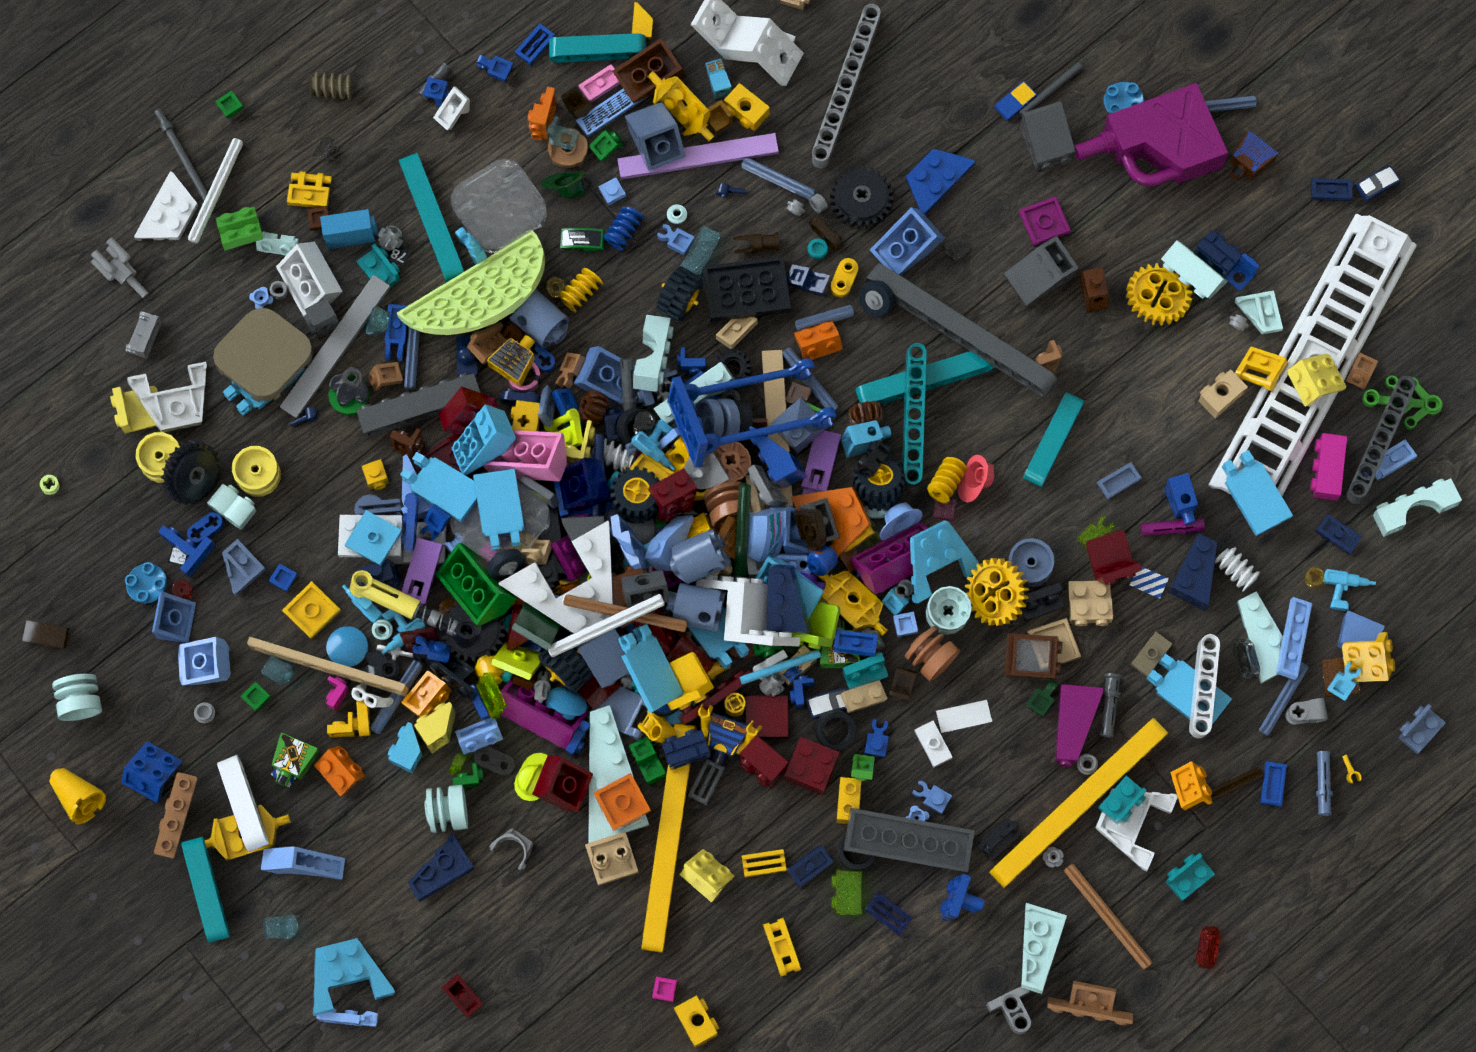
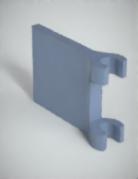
(625, 709)

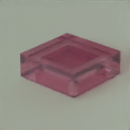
(945, 511)

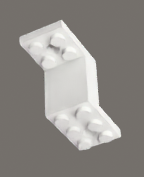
(747, 39)
(747, 611)

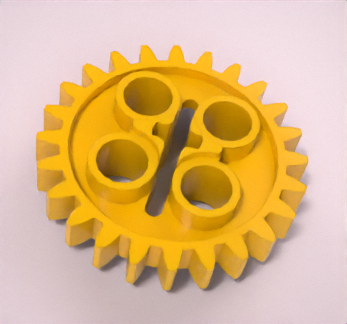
(1176, 302)
(1005, 607)

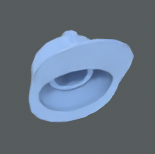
(898, 519)

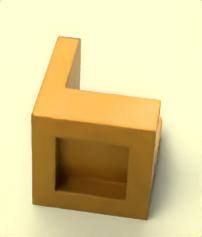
(720, 117)

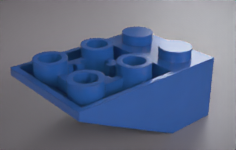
(782, 465)

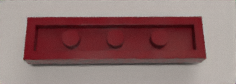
(722, 691)

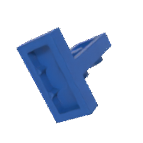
(195, 556)

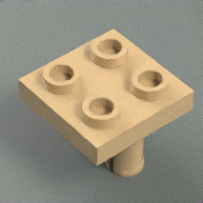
(611, 858)

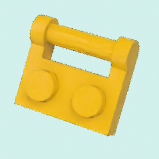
(1264, 363)

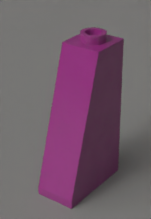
(1075, 716)

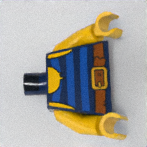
(725, 734)

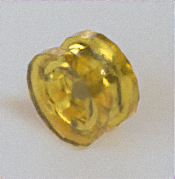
(551, 281)
(1309, 582)

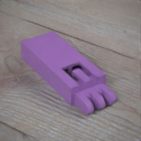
(822, 459)
(422, 568)

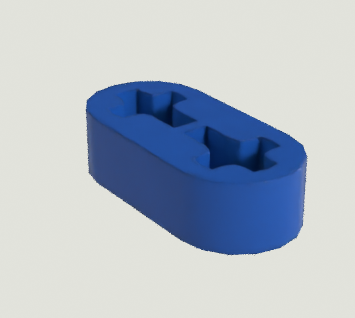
(544, 354)
(202, 524)

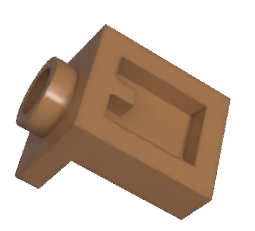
(1362, 371)
(385, 375)

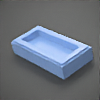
(669, 440)

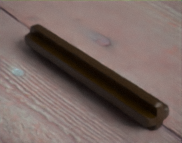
(1232, 785)

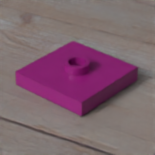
(1044, 221)

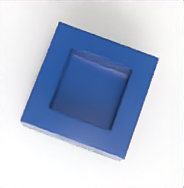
(283, 578)

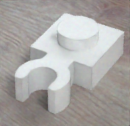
(775, 659)

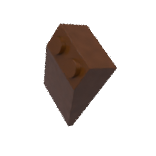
(634, 71)

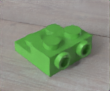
(239, 228)

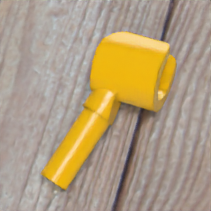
(1350, 770)

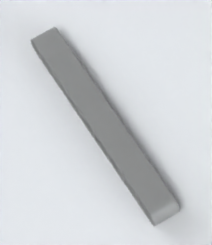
(846, 94)

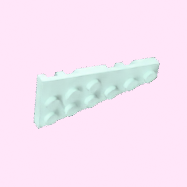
(608, 764)

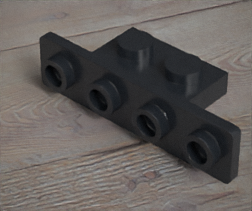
(454, 672)

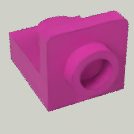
(336, 696)

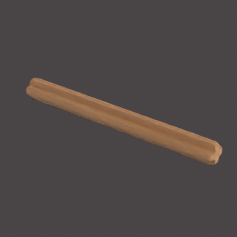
(610, 609)
(1108, 916)

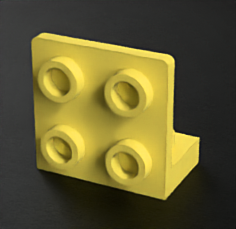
(574, 454)

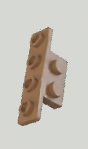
(175, 815)
(1091, 1001)

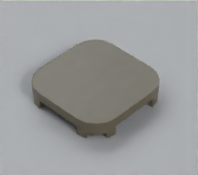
(263, 354)

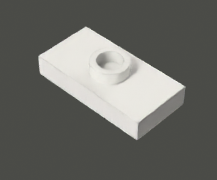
(933, 744)

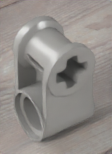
(1310, 712)

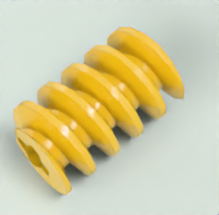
(579, 288)
(946, 479)

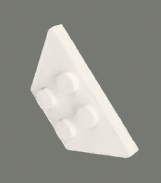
(168, 213)

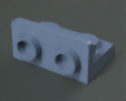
(1422, 729)

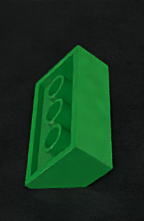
(472, 586)

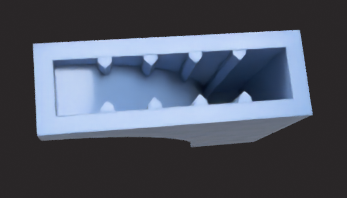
(302, 861)

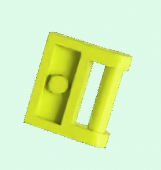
(573, 433)

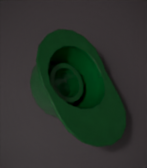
(566, 184)

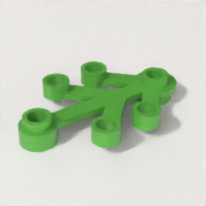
(1421, 403)

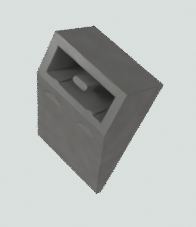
(1042, 271)

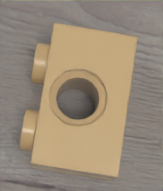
(1215, 403)

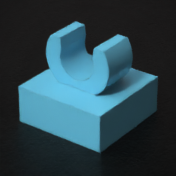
(895, 603)

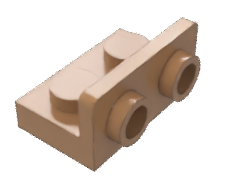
(1050, 358)

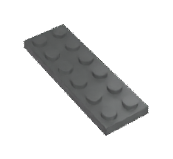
(909, 840)

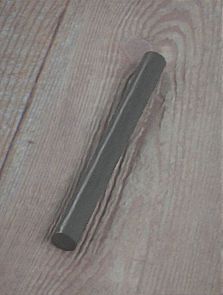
(1052, 88)

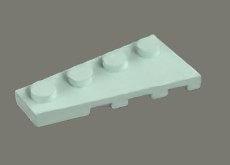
(1262, 633)
(1040, 943)

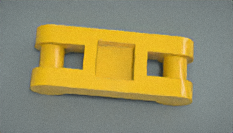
(782, 947)

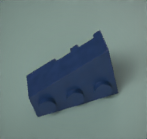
(1196, 573)
(785, 601)

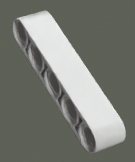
(1210, 678)
(243, 803)

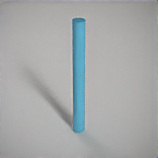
(780, 666)

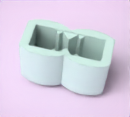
(232, 506)

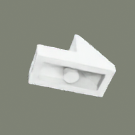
(452, 108)

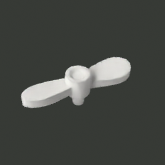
(395, 653)

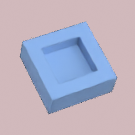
(612, 191)
(905, 624)

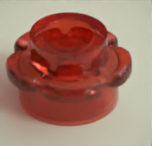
(181, 584)

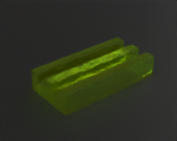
(491, 695)

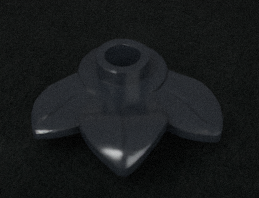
(347, 389)
(378, 664)

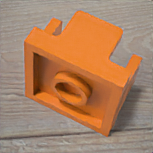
(622, 802)

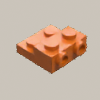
(542, 114)

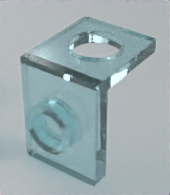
(555, 132)

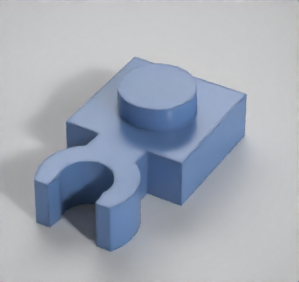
(678, 241)
(934, 799)

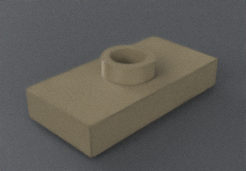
(1151, 654)

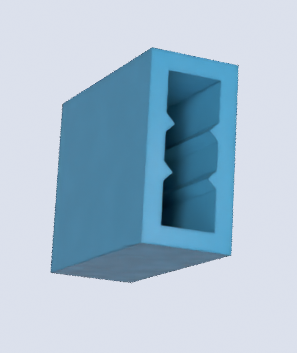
(348, 229)

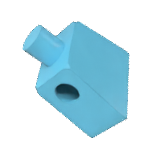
(860, 436)

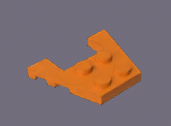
(847, 513)

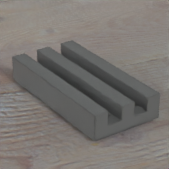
(699, 798)

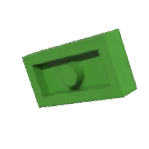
(862, 767)

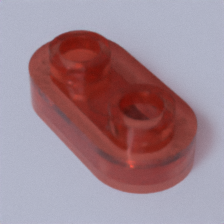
(1208, 947)

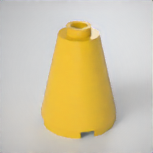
(76, 795)

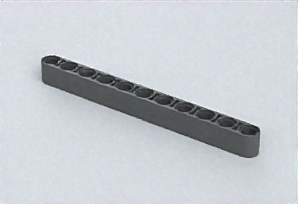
(965, 332)

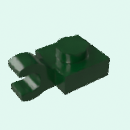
(1041, 700)

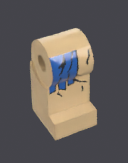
(796, 671)

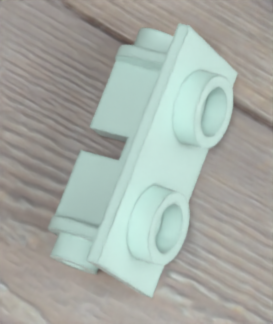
(271, 244)

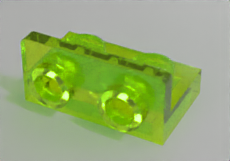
(847, 892)

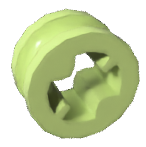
(53, 489)

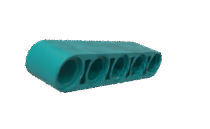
(595, 47)
(1053, 439)
(205, 889)

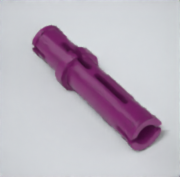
(1171, 527)

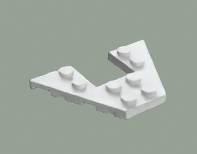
(533, 588)

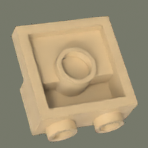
(1089, 603)

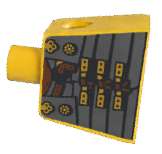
(513, 360)

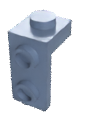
(645, 397)

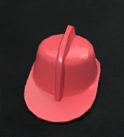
(977, 477)

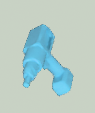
(475, 250)
(649, 445)
(1342, 581)
(365, 606)
(403, 626)

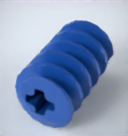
(622, 226)

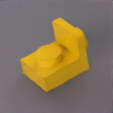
(375, 475)
(340, 729)

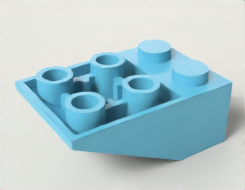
(483, 439)
(809, 591)

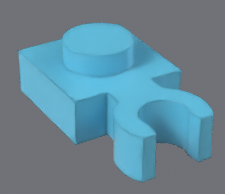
(1344, 683)

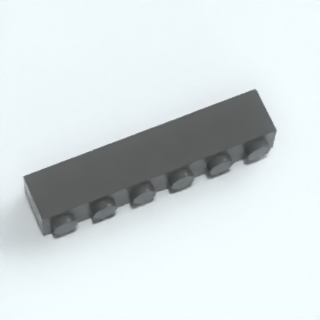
(411, 407)

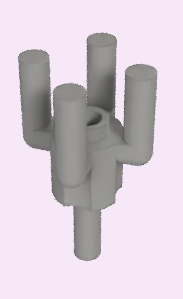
(118, 267)

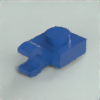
(497, 68)
(434, 649)

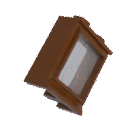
(1033, 656)

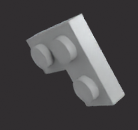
(769, 493)

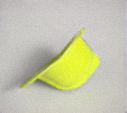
(528, 776)

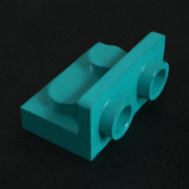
(377, 264)
(865, 671)
(1122, 800)
(1189, 877)

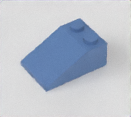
(907, 242)
(602, 373)

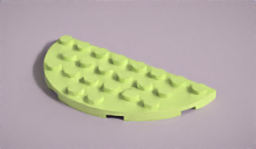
(482, 292)

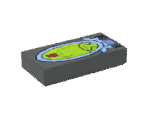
(548, 496)

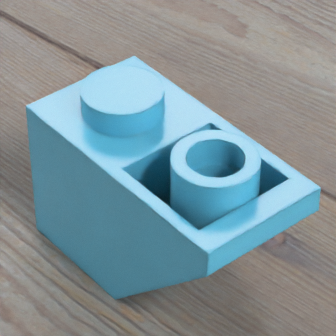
(407, 751)

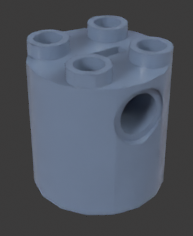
(541, 320)
(699, 557)
(697, 606)

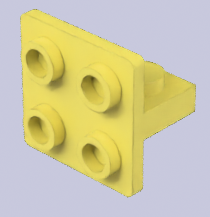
(706, 874)

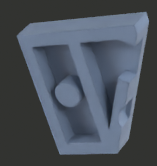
(241, 566)

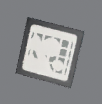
(177, 557)

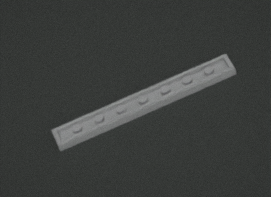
(335, 347)

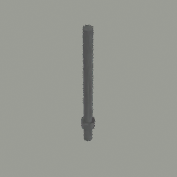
(167, 128)

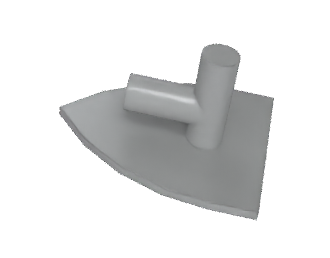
(709, 474)

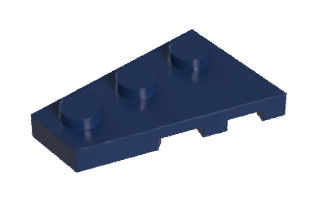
(443, 869)

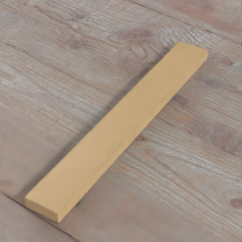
(775, 404)
(328, 666)

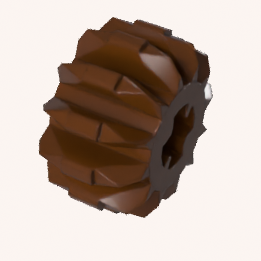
(593, 407)
(866, 412)

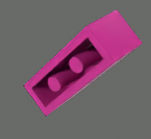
(1328, 466)

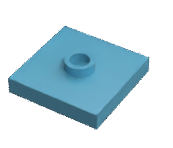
(373, 538)

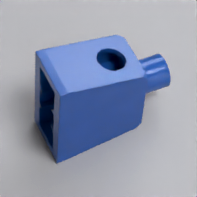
(1182, 498)

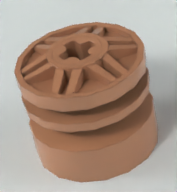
(739, 459)
(722, 501)
(932, 653)

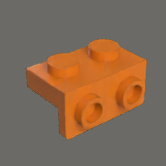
(818, 340)
(339, 770)

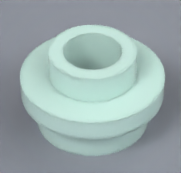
(677, 219)
(382, 635)

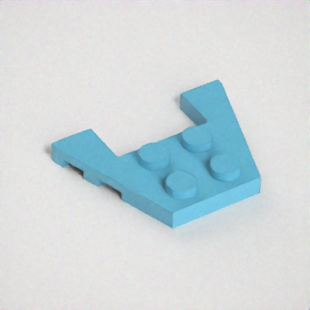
(934, 550)
(344, 965)

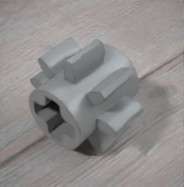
(390, 237)
(666, 385)
(772, 684)

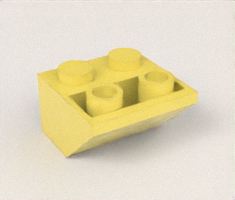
(436, 727)

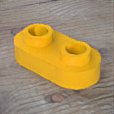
(844, 276)

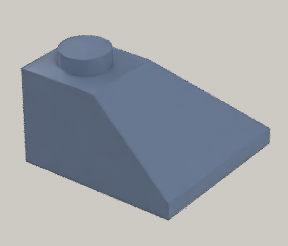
(800, 437)

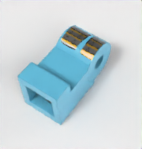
(718, 79)

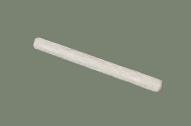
(215, 190)
(606, 625)

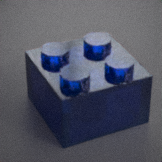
(584, 484)

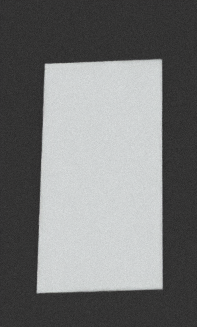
(964, 716)

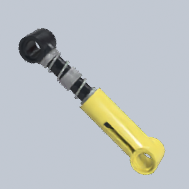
(410, 607)

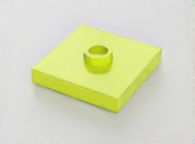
(517, 661)

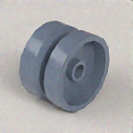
(718, 416)
(1034, 552)

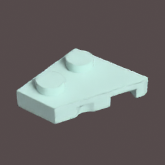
(1261, 311)

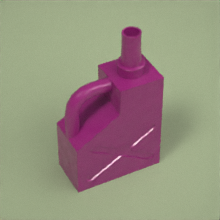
(1166, 131)

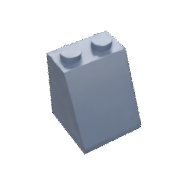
(655, 135)
(604, 657)

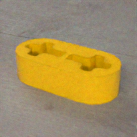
(363, 718)

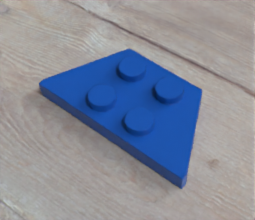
(936, 176)

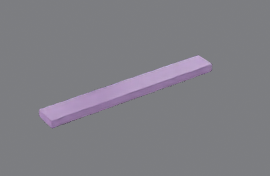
(704, 155)

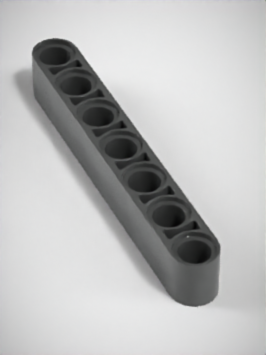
(1385, 431)

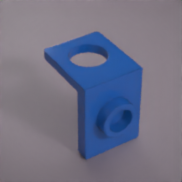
(1247, 267)

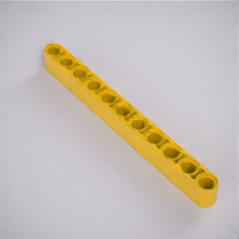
(1078, 802)
(666, 853)

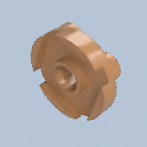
(569, 159)

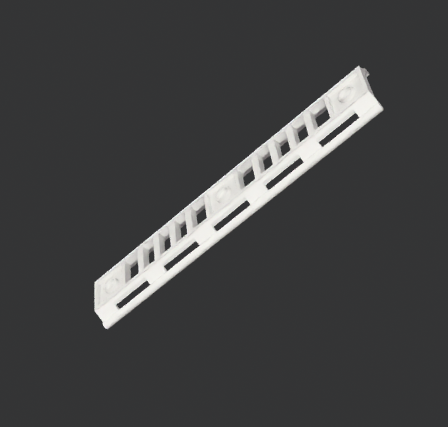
(1373, 242)

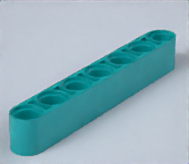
(431, 216)
(937, 375)
(916, 404)

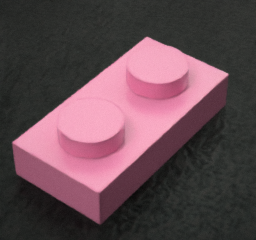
(599, 84)

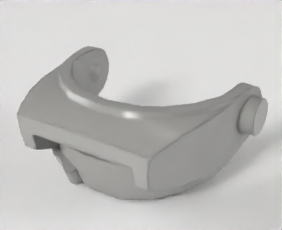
(522, 840)

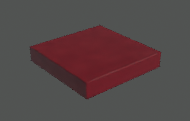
(770, 714)

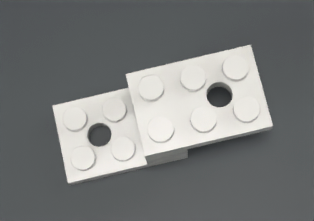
(397, 554)

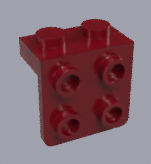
(674, 495)
(1111, 557)

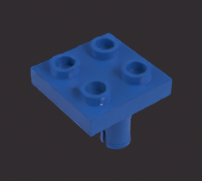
(959, 898)

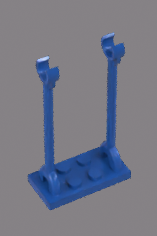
(690, 426)

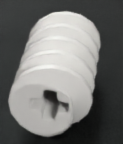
(616, 456)
(1237, 568)

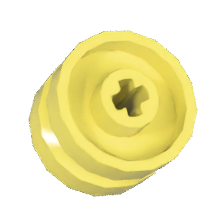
(150, 450)
(267, 471)

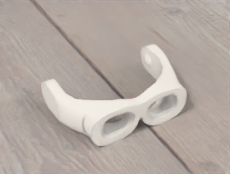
(378, 701)

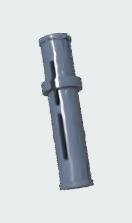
(1324, 783)

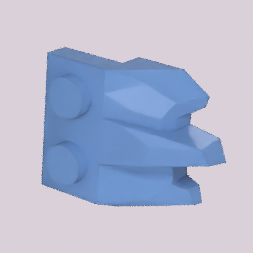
(630, 545)

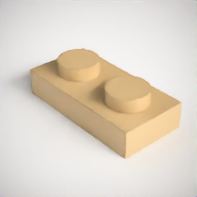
(735, 331)
(863, 696)

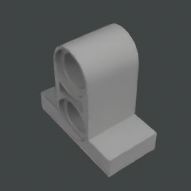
(1012, 1015)

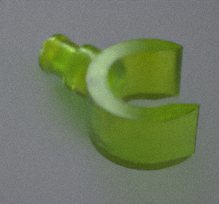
(457, 763)

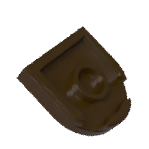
(811, 527)

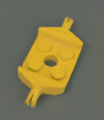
(671, 93)
(860, 614)
(226, 835)

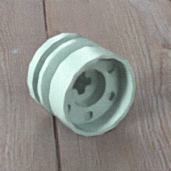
(948, 598)
(77, 697)
(446, 808)

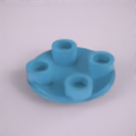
(1122, 96)
(146, 583)
(347, 646)
(566, 702)

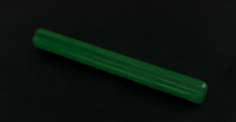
(742, 530)

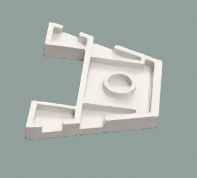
(173, 407)
(1125, 834)

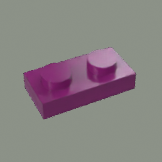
(568, 558)

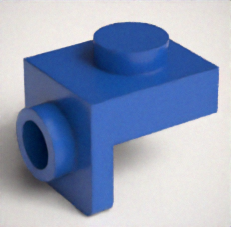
(436, 90)
(690, 365)
(797, 694)

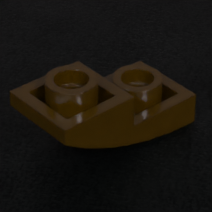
(45, 634)

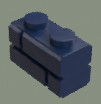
(1218, 253)
(685, 749)

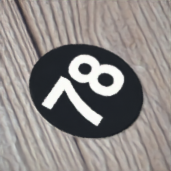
(398, 255)

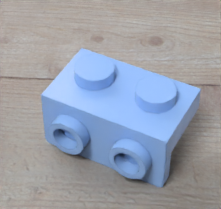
(478, 735)

